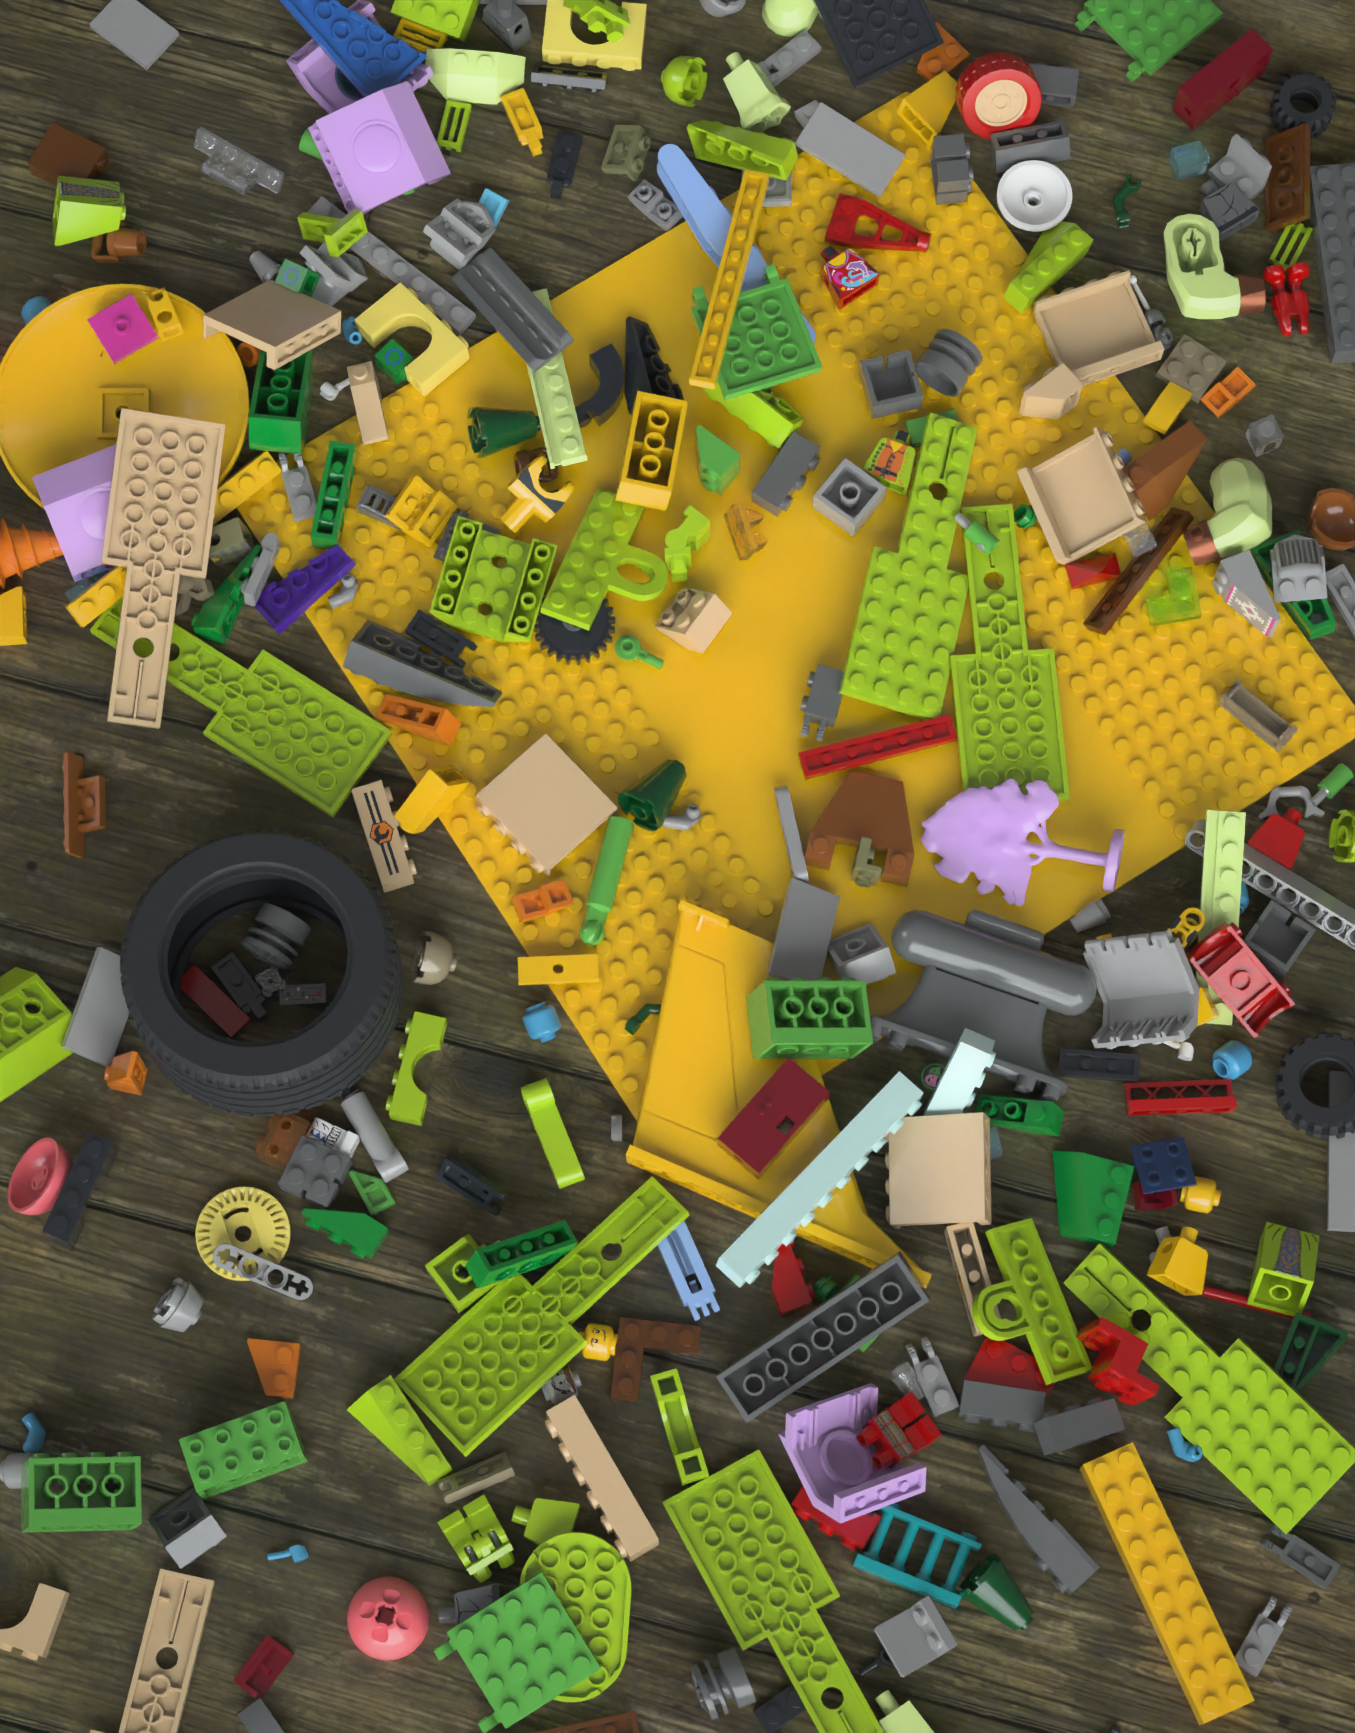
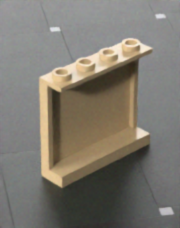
(275, 322)
(1097, 329)
(1082, 497)
(544, 804)
(939, 1170)

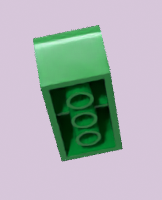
(281, 405)

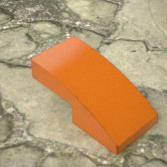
(1228, 392)
(543, 901)

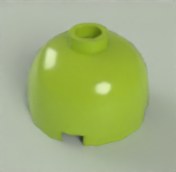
(684, 80)
(1343, 836)

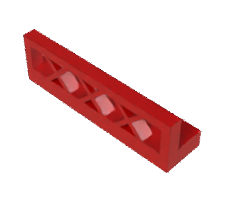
(1179, 1103)

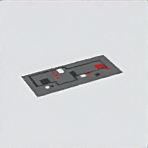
(303, 994)

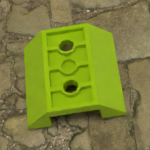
(473, 580)
(27, 1040)

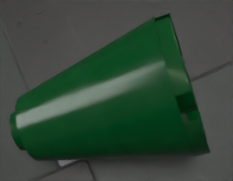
(500, 428)
(653, 795)
(997, 1593)

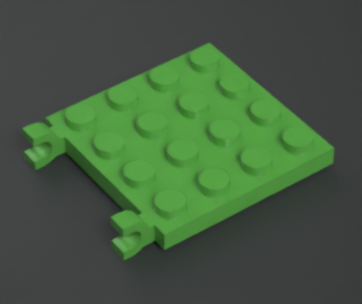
(1150, 28)
(765, 340)
(521, 1651)

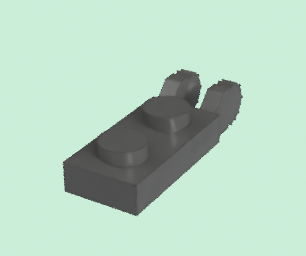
(1303, 1558)

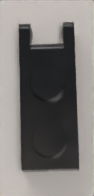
(438, 637)
(471, 1184)

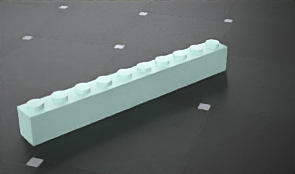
(819, 1180)

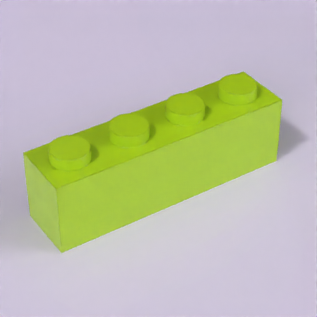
(742, 148)
(1048, 261)
(762, 413)
(398, 1427)

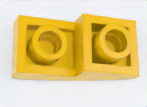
(1167, 408)

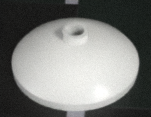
(1037, 183)

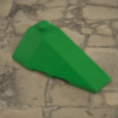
(222, 609)

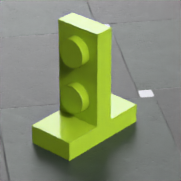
(336, 232)

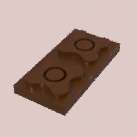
(1289, 179)

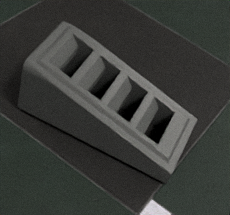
(372, 512)

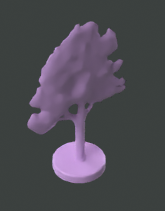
(988, 834)

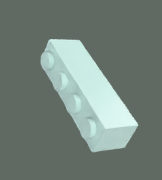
(962, 1075)

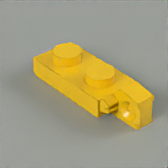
(523, 119)

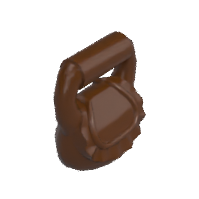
(524, 457)

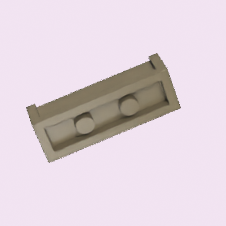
(1257, 716)

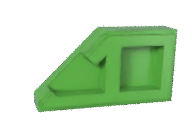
(373, 1192)

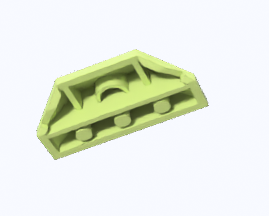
(474, 74)

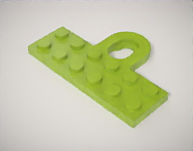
(594, 561)
(1037, 1301)

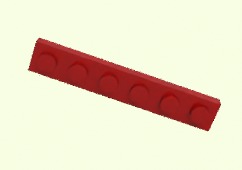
(877, 747)

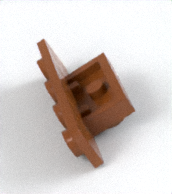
(82, 804)

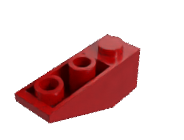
(788, 1285)

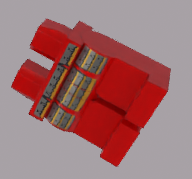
(887, 1432)

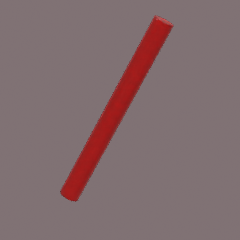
(1239, 1299)

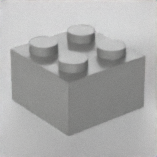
(849, 497)

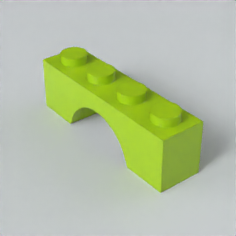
(425, 1035)
(679, 1427)

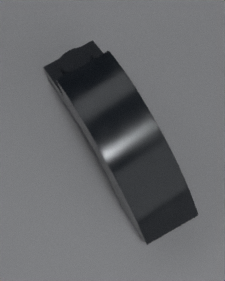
(607, 399)

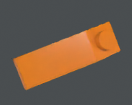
(419, 718)
(126, 1073)

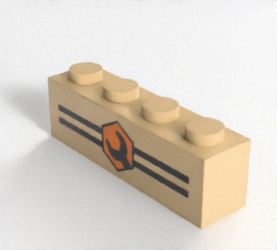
(383, 837)
(968, 1265)

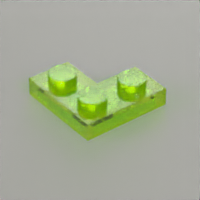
(1180, 604)

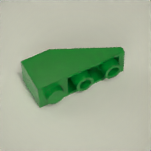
(1022, 1114)
(354, 1229)

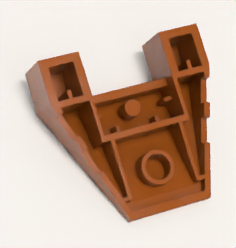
(869, 809)

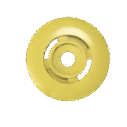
(265, 1219)

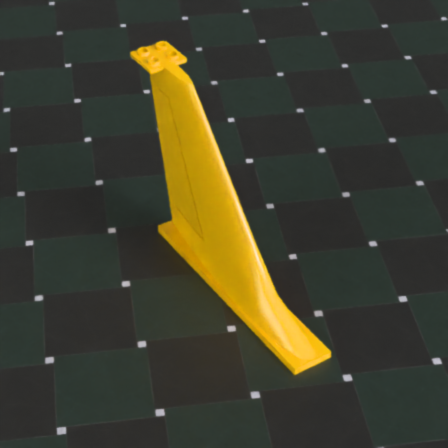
(706, 1076)

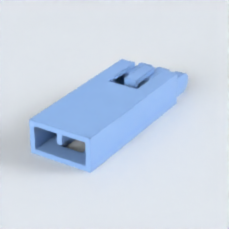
(683, 1260)

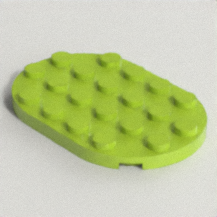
(596, 1594)

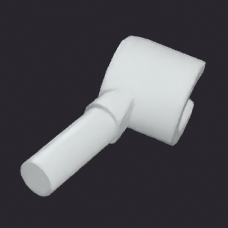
(330, 392)
(1185, 1049)

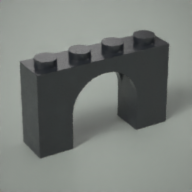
(65, 1219)

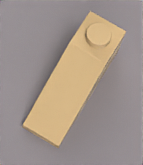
(368, 402)

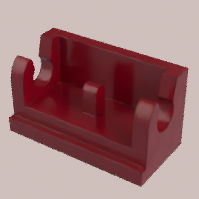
(263, 1667)

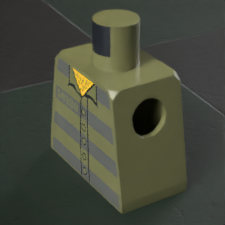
(230, 542)

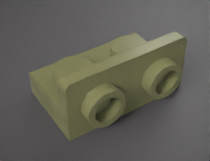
(626, 151)
(862, 871)

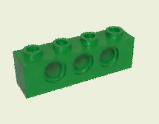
(334, 495)
(520, 1254)

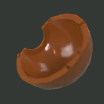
(1333, 519)

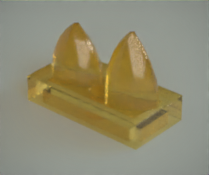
(740, 525)

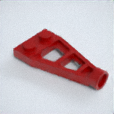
(845, 218)

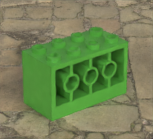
(809, 1019)
(243, 1450)
(79, 1511)

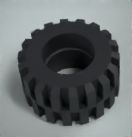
(1308, 89)

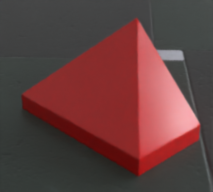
(1093, 570)

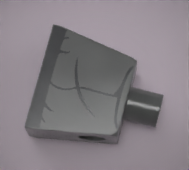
(504, 18)
(1227, 208)
(468, 1603)

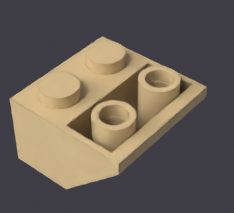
(1052, 395)
(693, 618)

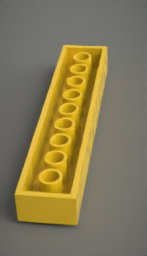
(1166, 1584)

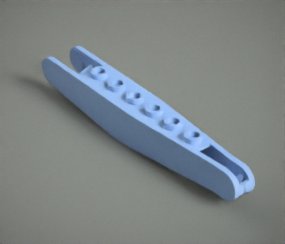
(706, 214)

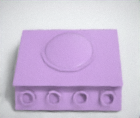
(379, 148)
(78, 507)
(833, 1463)

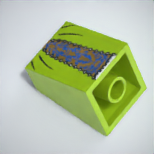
(86, 209)
(1283, 1269)

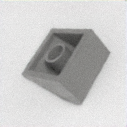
(861, 955)

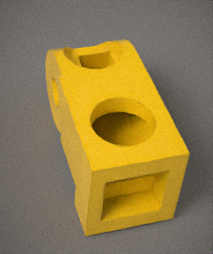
(164, 314)

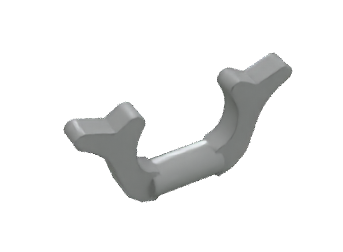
(1295, 791)

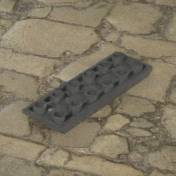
(512, 309)

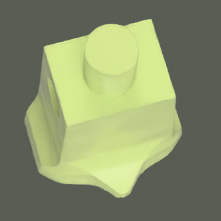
(754, 95)
(900, 1718)

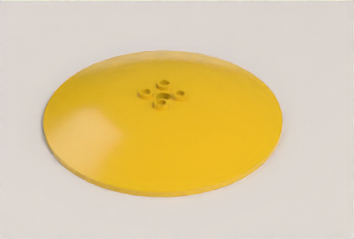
(65, 398)

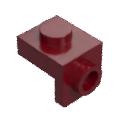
(1153, 1201)

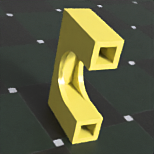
(564, 47)
(402, 309)

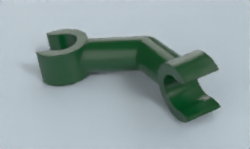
(1122, 214)
(636, 1021)

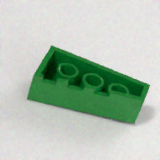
(1311, 615)

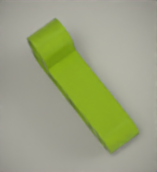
(552, 1133)

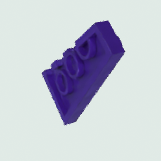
(292, 596)

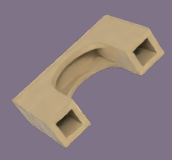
(39, 1627)

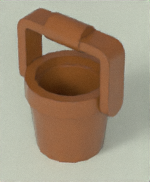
(120, 244)

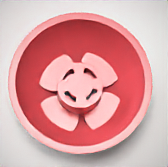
(39, 1177)
(406, 1623)

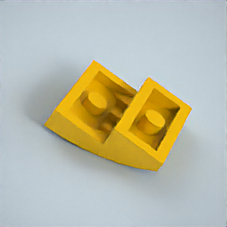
(421, 511)

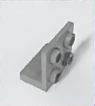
(1242, 168)
(915, 1637)

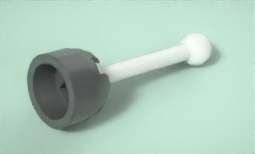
(1153, 316)

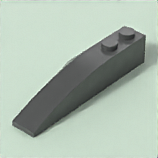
(403, 665)
(1047, 1540)

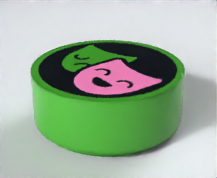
(931, 1075)

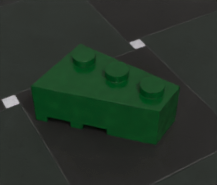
(1307, 1350)

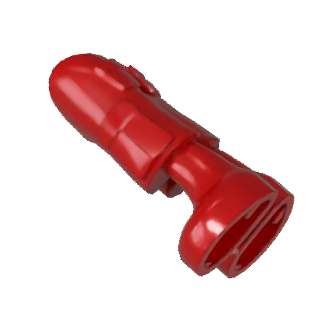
(1292, 304)

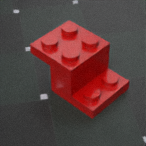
(1117, 1361)

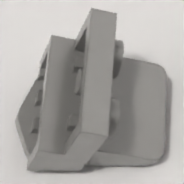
(460, 231)
(337, 274)
(1298, 569)

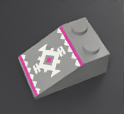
(1245, 592)

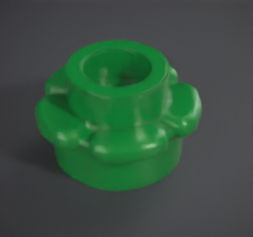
(1024, 516)
(826, 1288)

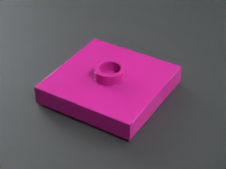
(122, 328)

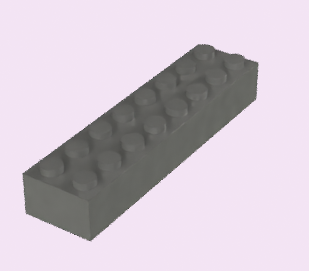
(1334, 248)
(823, 1336)

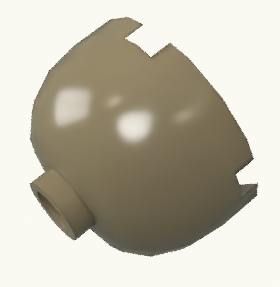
(433, 959)

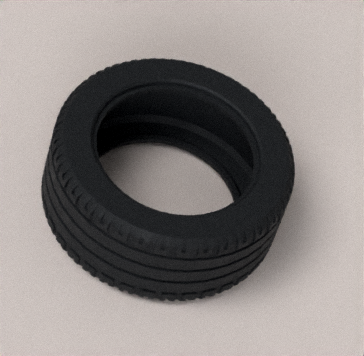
(240, 876)

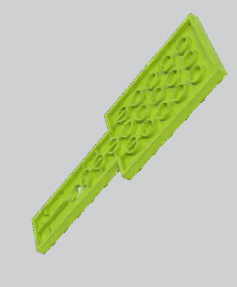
(909, 597)
(1004, 691)
(270, 716)
(524, 1331)
(1231, 1403)
(769, 1583)

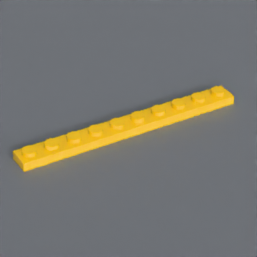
(729, 279)
(229, 496)

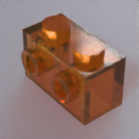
(281, 1140)

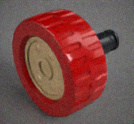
(998, 94)

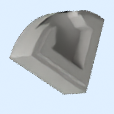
(616, 1127)

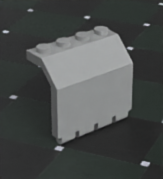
(1143, 989)

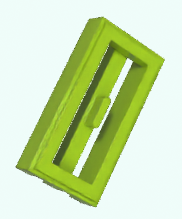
(450, 144)
(1298, 229)

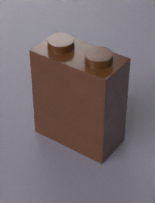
(67, 155)

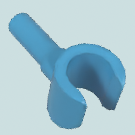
(297, 1552)

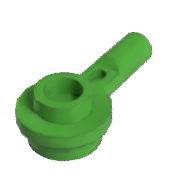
(629, 648)

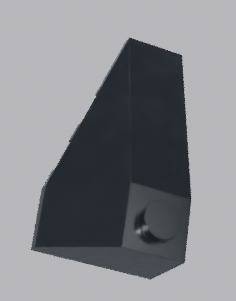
(644, 366)

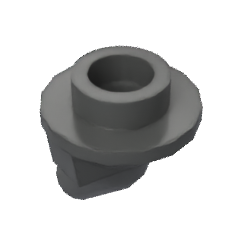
(1163, 334)

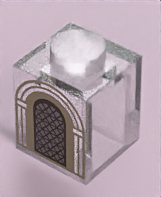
(1264, 435)

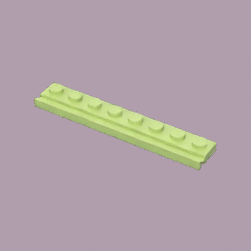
(556, 407)
(1221, 884)

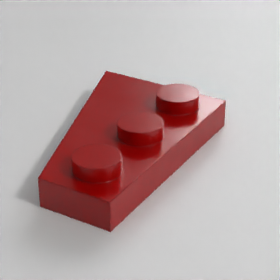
(1007, 1366)

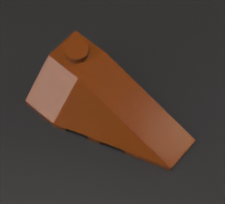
(1164, 467)

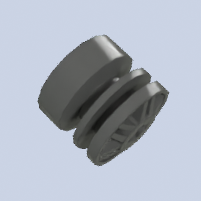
(948, 362)
(274, 939)
(722, 1683)

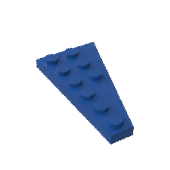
(355, 44)

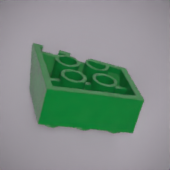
(1090, 1196)

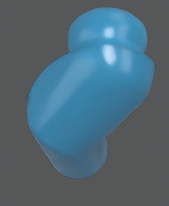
(349, 331)
(36, 1434)
(1182, 1448)

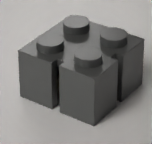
(950, 169)
(890, 389)
(1275, 942)
(314, 1171)

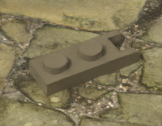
(476, 1477)

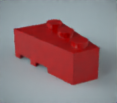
(852, 1532)

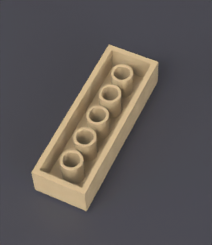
(601, 1476)

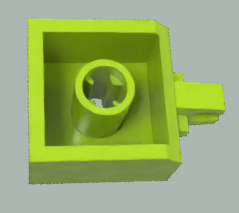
(445, 1269)

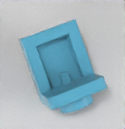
(495, 204)

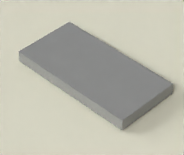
(850, 149)
(803, 932)
(99, 1011)

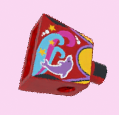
(846, 275)

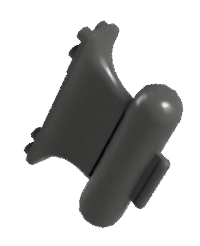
(987, 981)

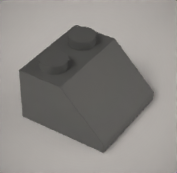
(187, 1528)

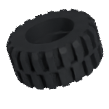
(1288, 1089)

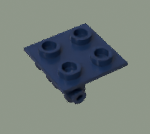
(1163, 1165)

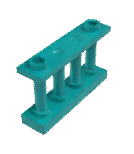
(895, 1571)

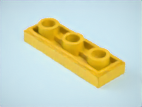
(541, 969)

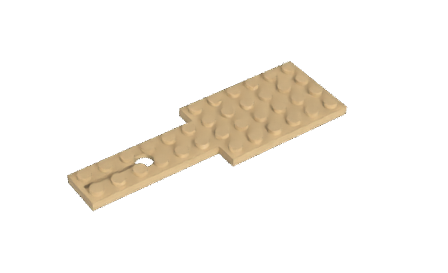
(158, 530)
(156, 1693)

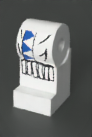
(333, 1137)

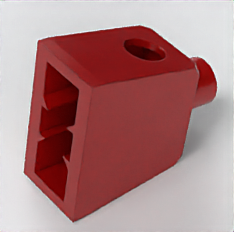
(1280, 838)

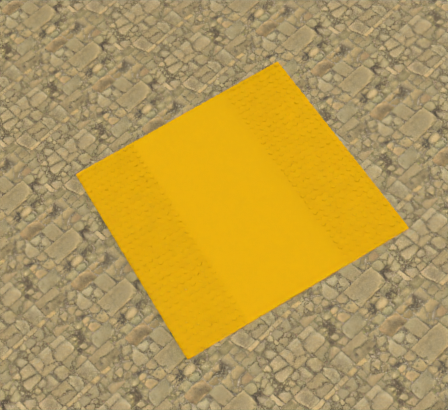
(1135, 704)

